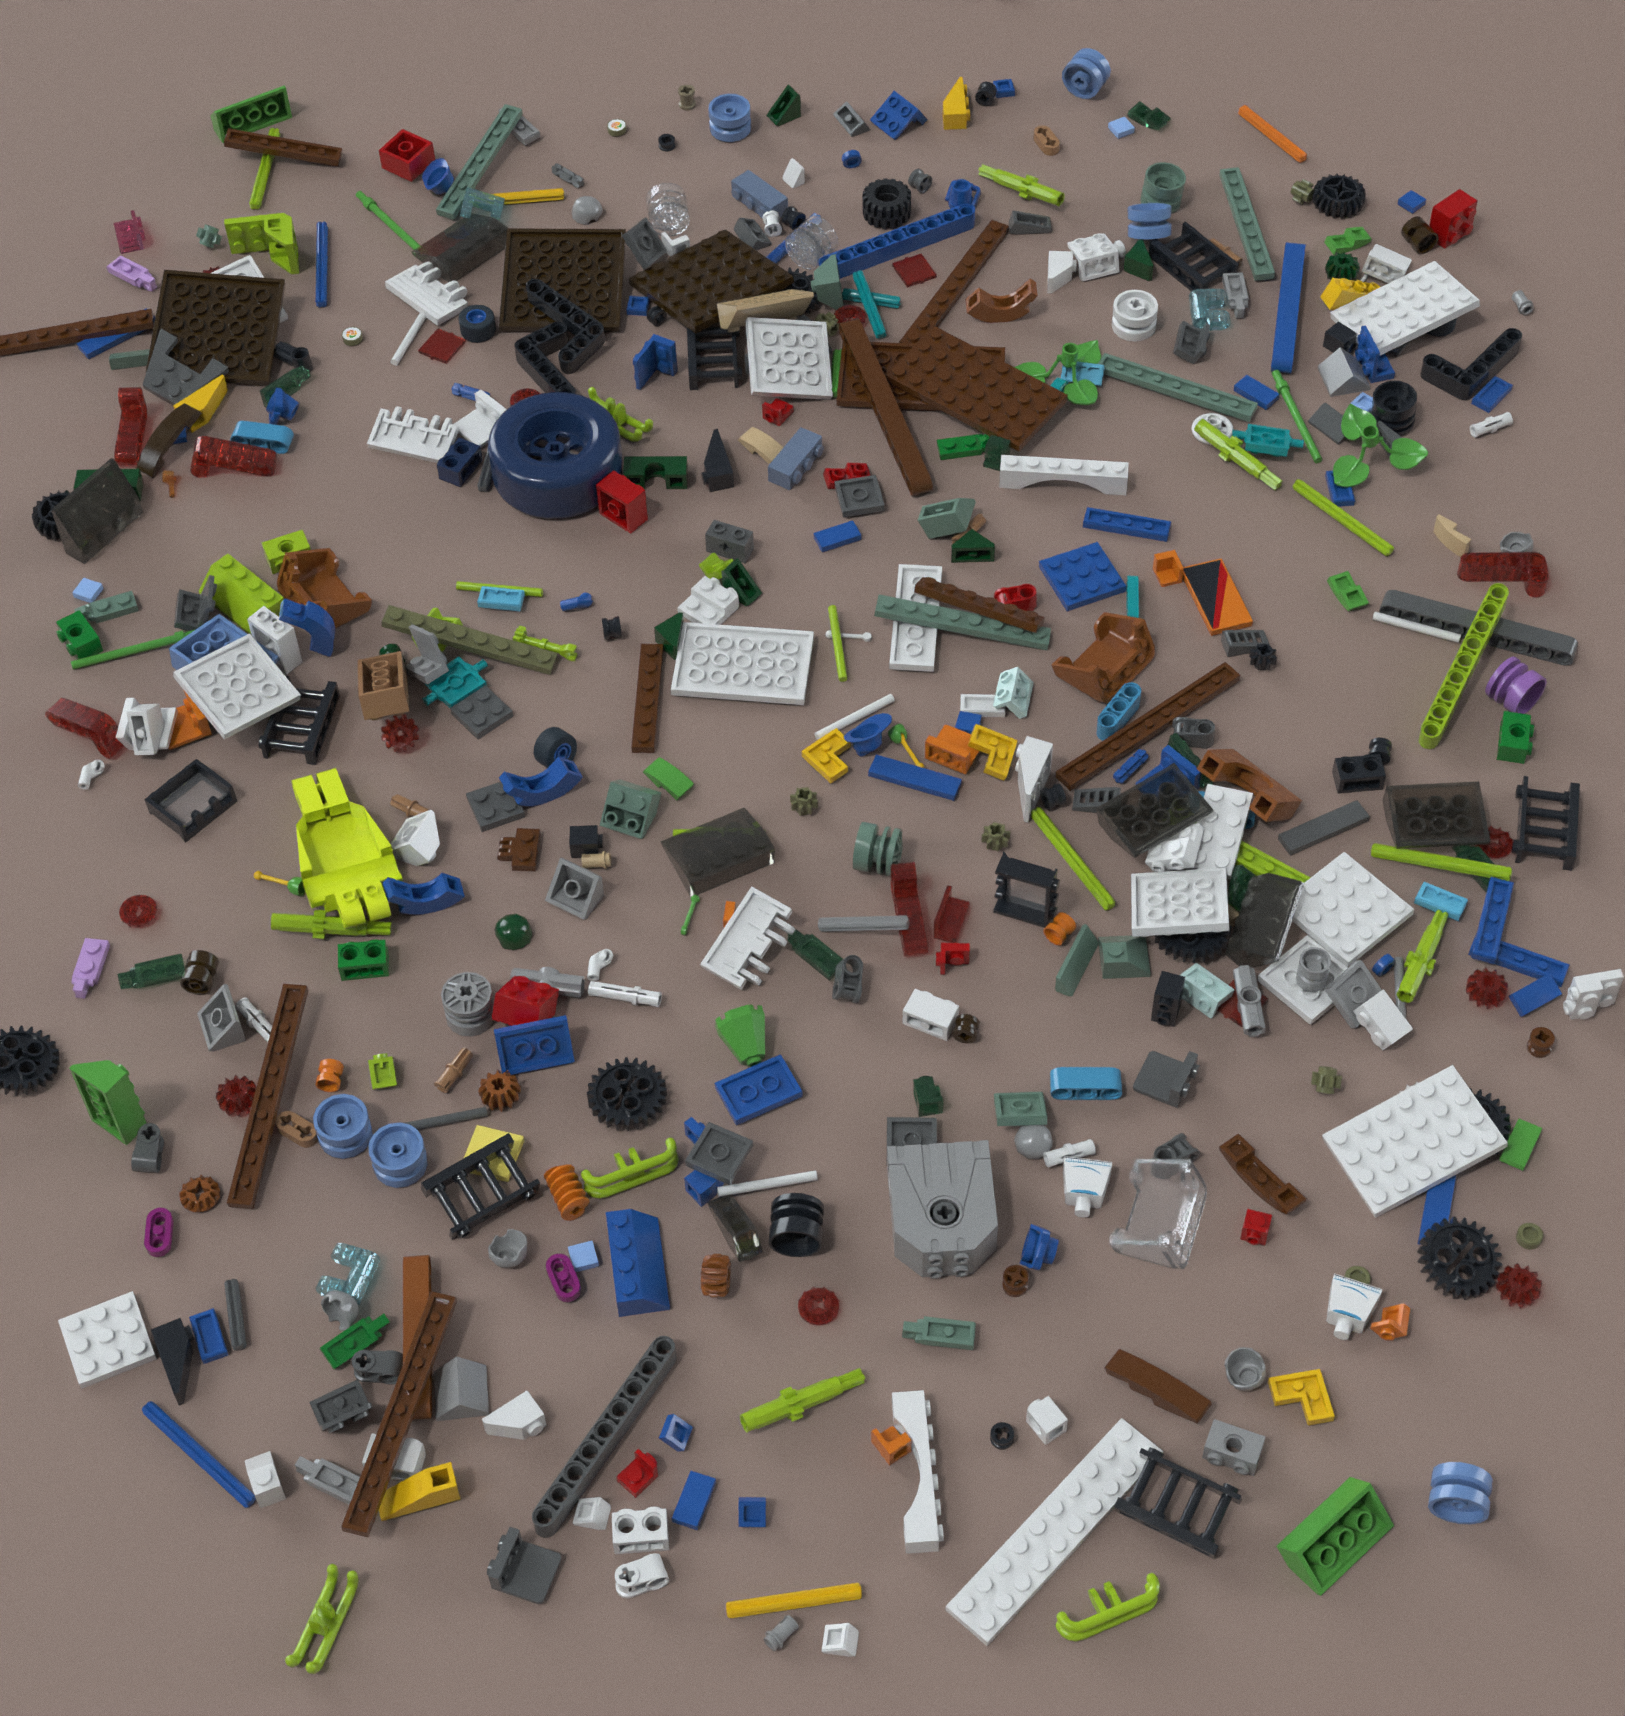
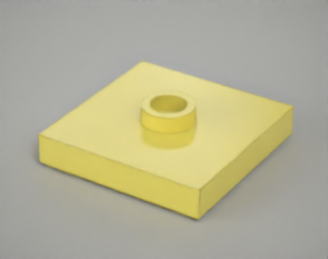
(483, 1136)

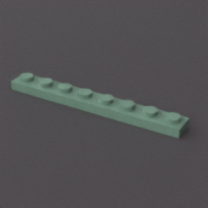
(479, 160)
(1247, 224)
(1178, 387)
(959, 622)

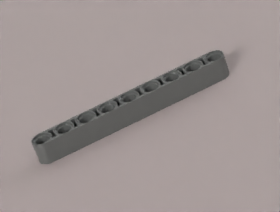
(1506, 635)
(604, 1446)

